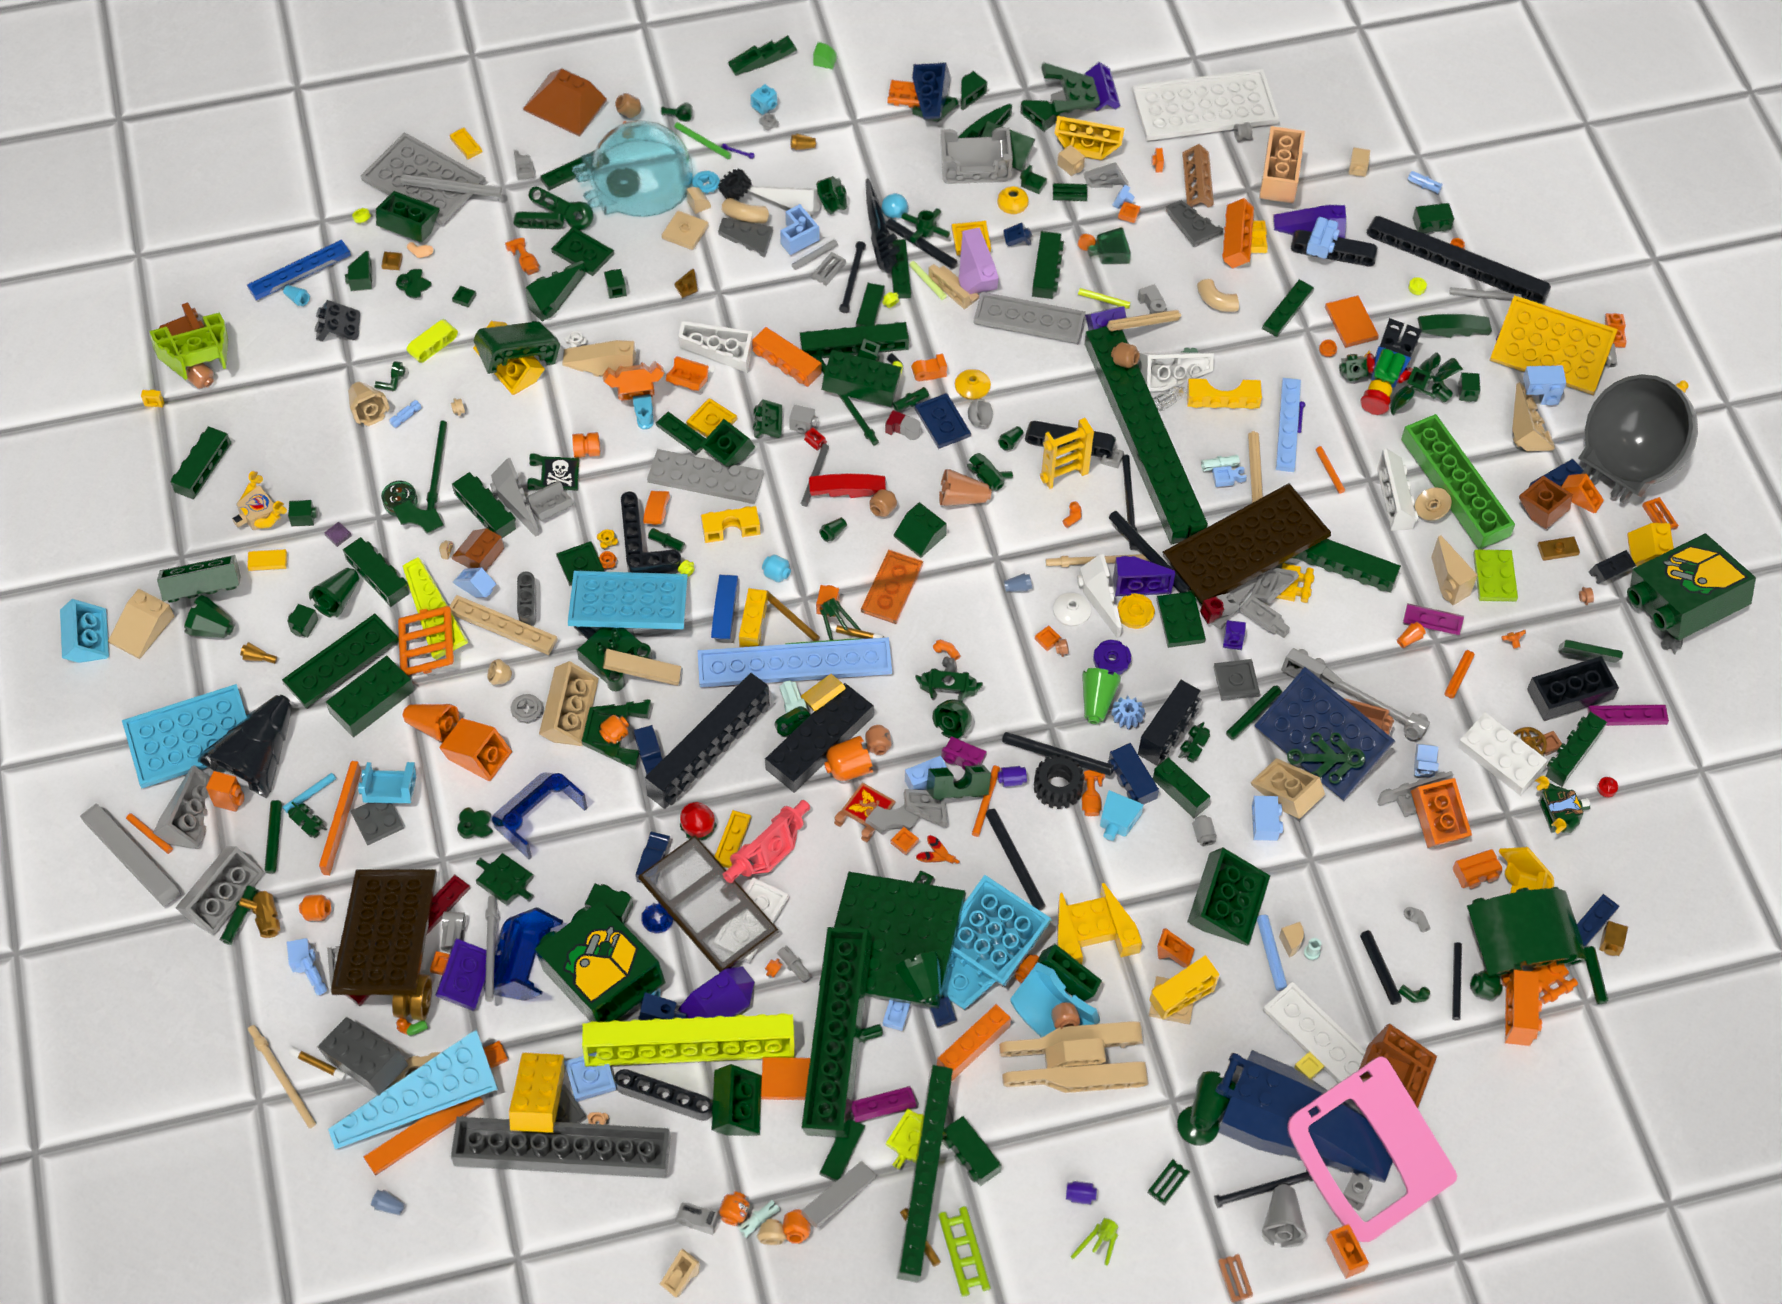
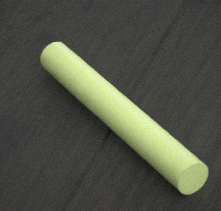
(927, 280)

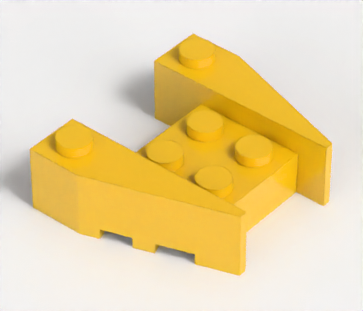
(1096, 923)

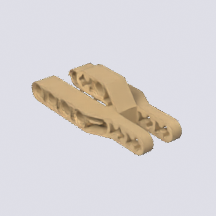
(1074, 1048)

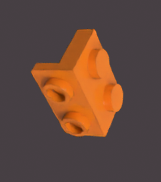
(688, 374)

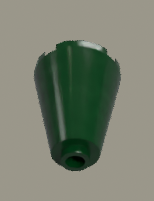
(334, 592)
(1207, 1103)

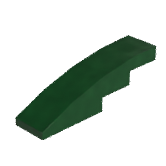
(759, 57)
(998, 116)
(1450, 324)

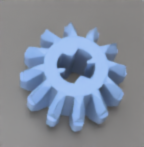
(1121, 709)

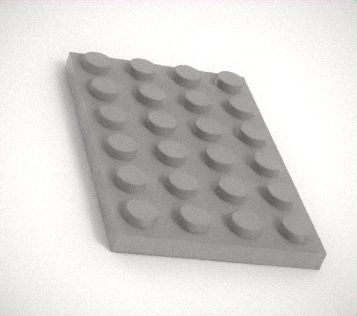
(416, 158)

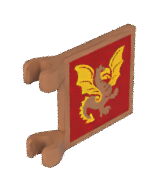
(861, 806)

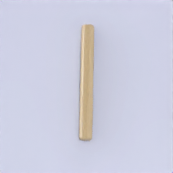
(1143, 320)
(1255, 466)

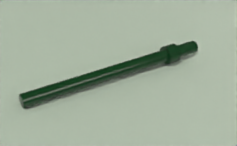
(432, 495)

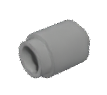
(1204, 830)

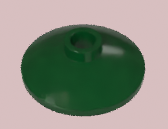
(1192, 1135)

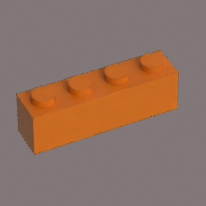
(1238, 233)
(786, 357)
(975, 1041)

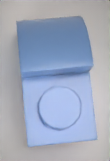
(1426, 760)

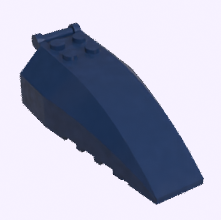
(1268, 1098)

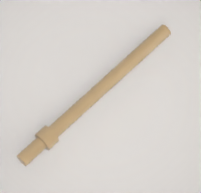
(1065, 561)
(262, 1045)

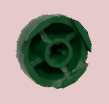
(952, 718)

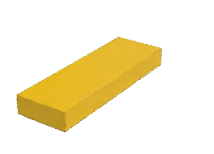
(732, 837)

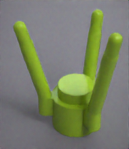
(1105, 1231)

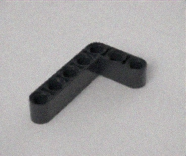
(637, 557)

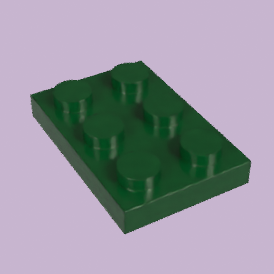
(1180, 619)

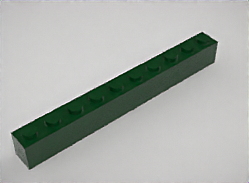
(924, 1174)

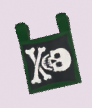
(553, 470)

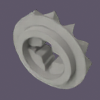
(519, 704)

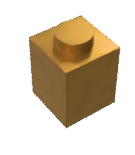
(1613, 938)

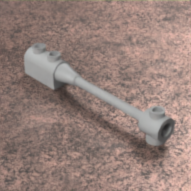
(1296, 660)

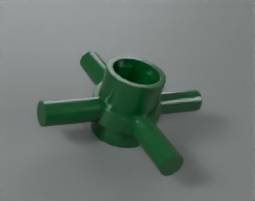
(925, 224)

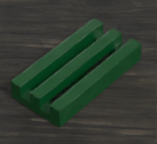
(1069, 192)
(1178, 1168)

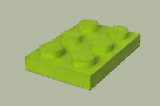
(1495, 575)

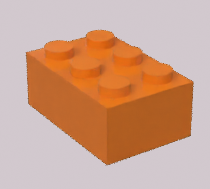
(1441, 812)
(1522, 1008)

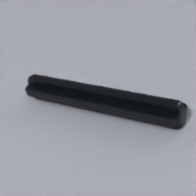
(1380, 967)

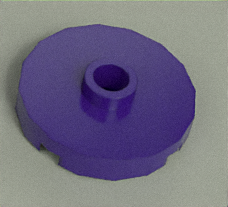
(1112, 649)

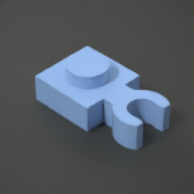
(1226, 476)

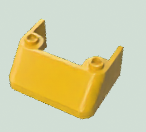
(1525, 869)

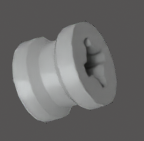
(1243, 131)

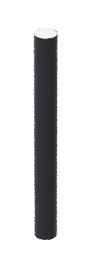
(1457, 970)

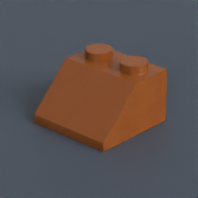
(1546, 502)
(479, 549)

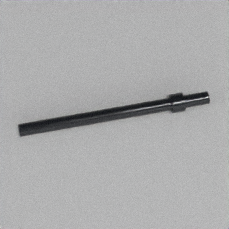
(1128, 495)

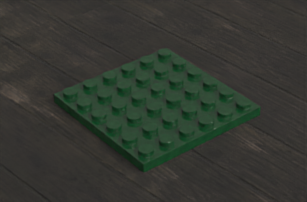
(903, 923)

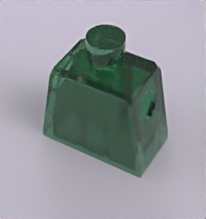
(1111, 247)

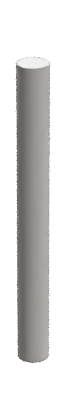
(1483, 294)

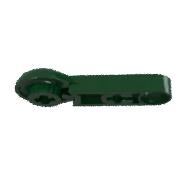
(567, 209)

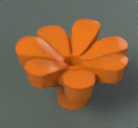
(1514, 638)

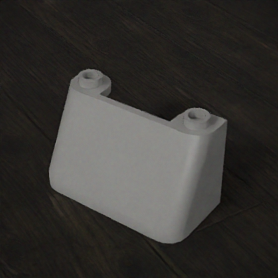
(976, 158)

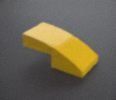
(1259, 241)

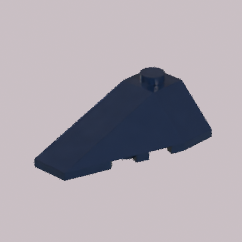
(931, 87)

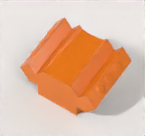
(634, 379)

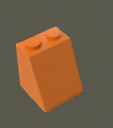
(476, 748)

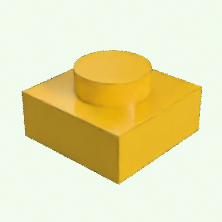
(152, 398)

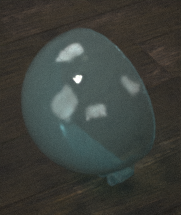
(637, 170)

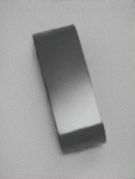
(526, 591)

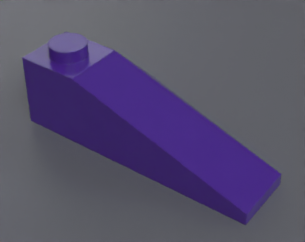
(1306, 219)

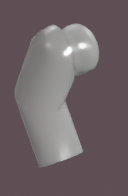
(1418, 917)

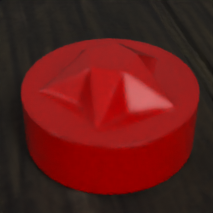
(1607, 786)

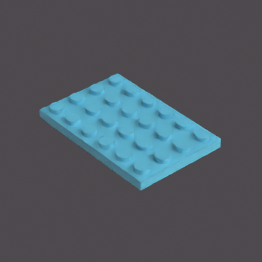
(628, 600)
(174, 736)

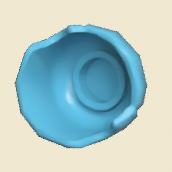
(894, 206)

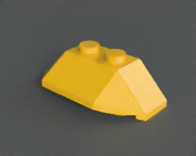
(1089, 138)

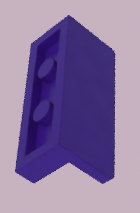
(1104, 85)

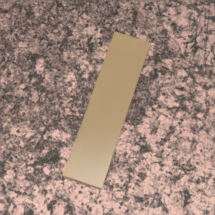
(642, 667)

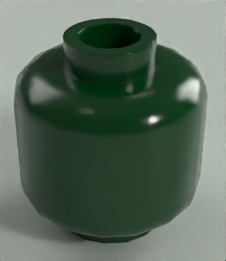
(1485, 985)

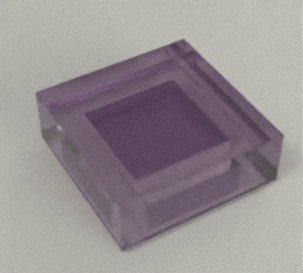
(337, 534)

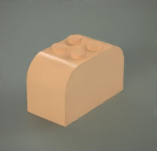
(1282, 164)

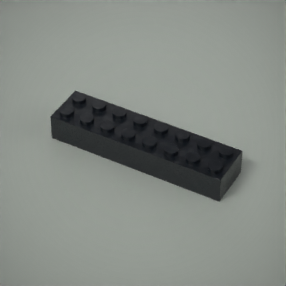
(707, 741)

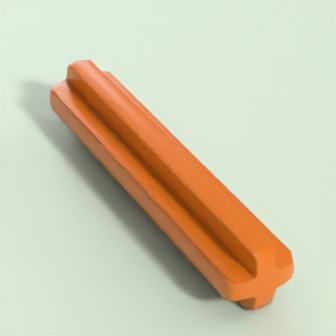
(1459, 674)

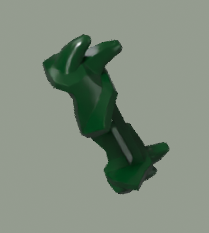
(963, 683)

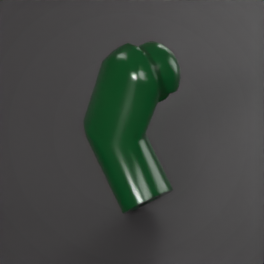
(1415, 996)

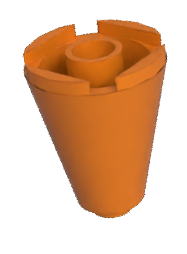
(432, 719)

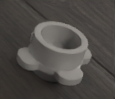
(768, 121)

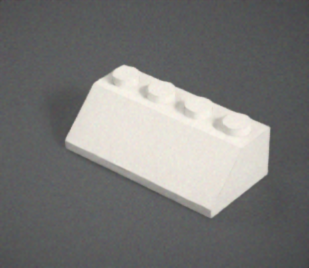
(1396, 491)

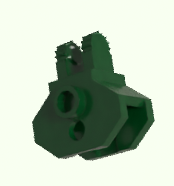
(832, 194)

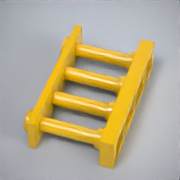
(1081, 456)

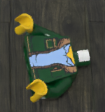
(1560, 806)

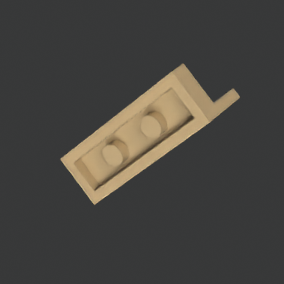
(950, 285)

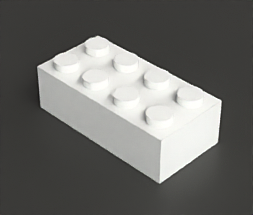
(1502, 753)

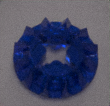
(651, 924)

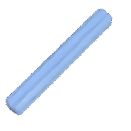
(1272, 952)

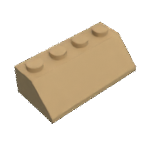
(568, 704)

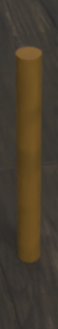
(792, 617)

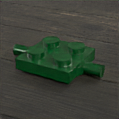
(504, 879)

